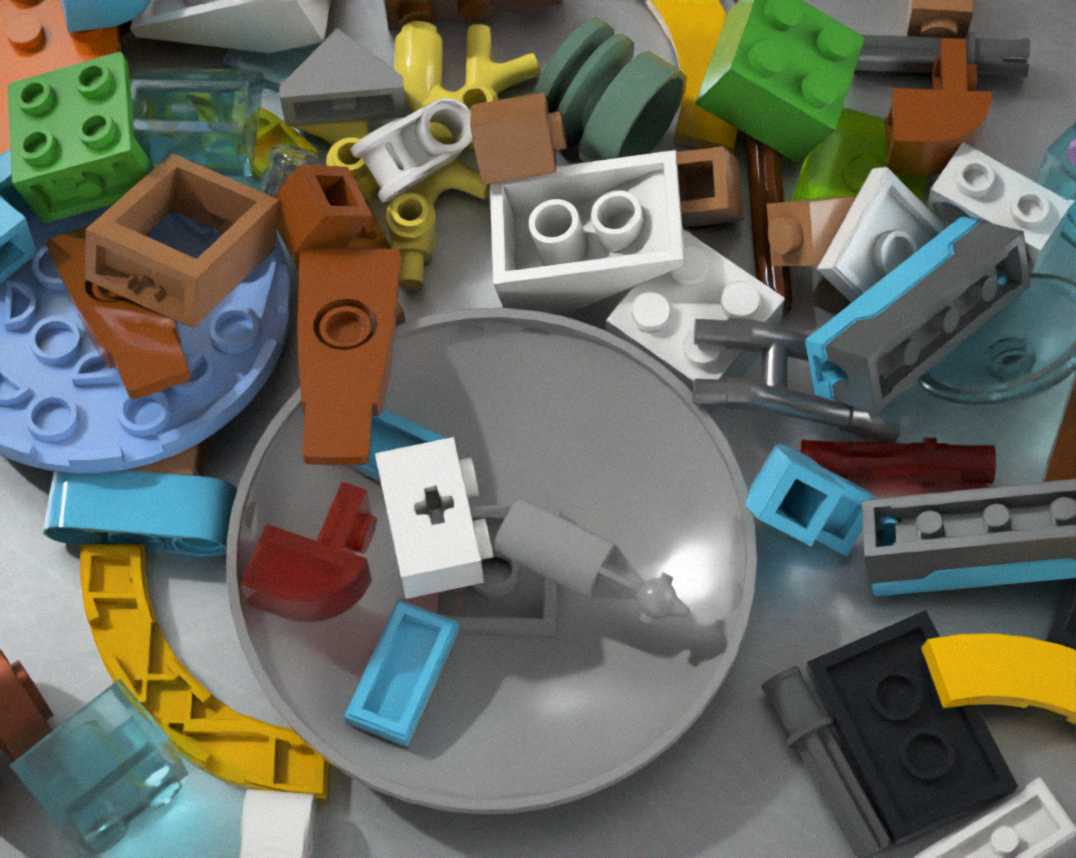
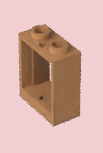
(184, 286)

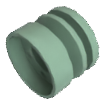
(607, 96)

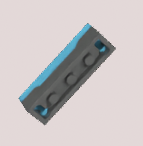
(918, 314)
(970, 538)

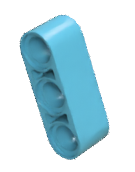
(141, 508)

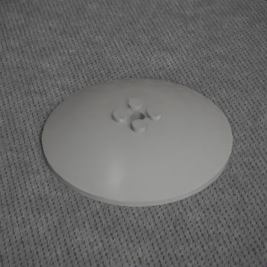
(542, 683)

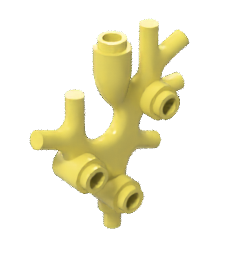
(419, 61)

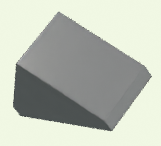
(341, 85)

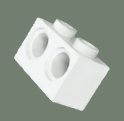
(996, 194)

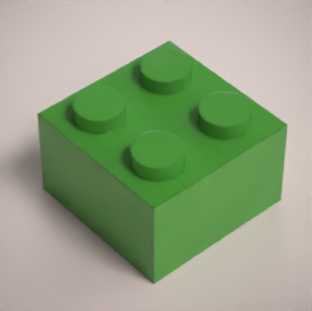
(781, 73)

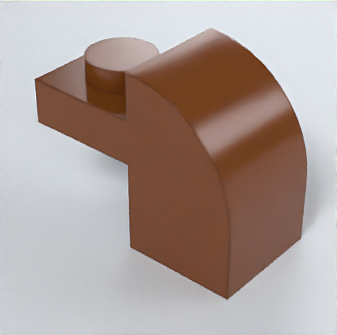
(931, 124)
(325, 211)

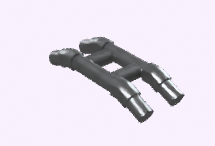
(772, 392)

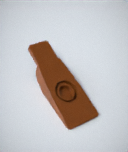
(121, 330)
(344, 348)

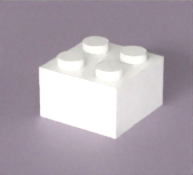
(662, 314)

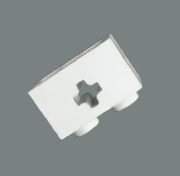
(425, 480)

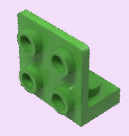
(74, 138)

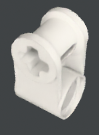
(406, 151)
(277, 824)

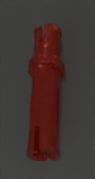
(913, 461)

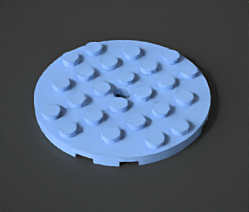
(73, 412)

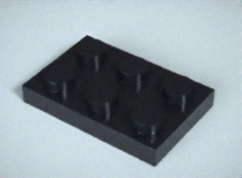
(909, 752)

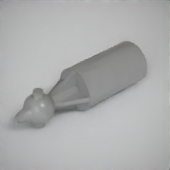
(582, 561)

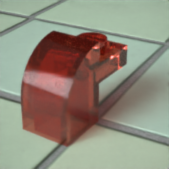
(310, 577)

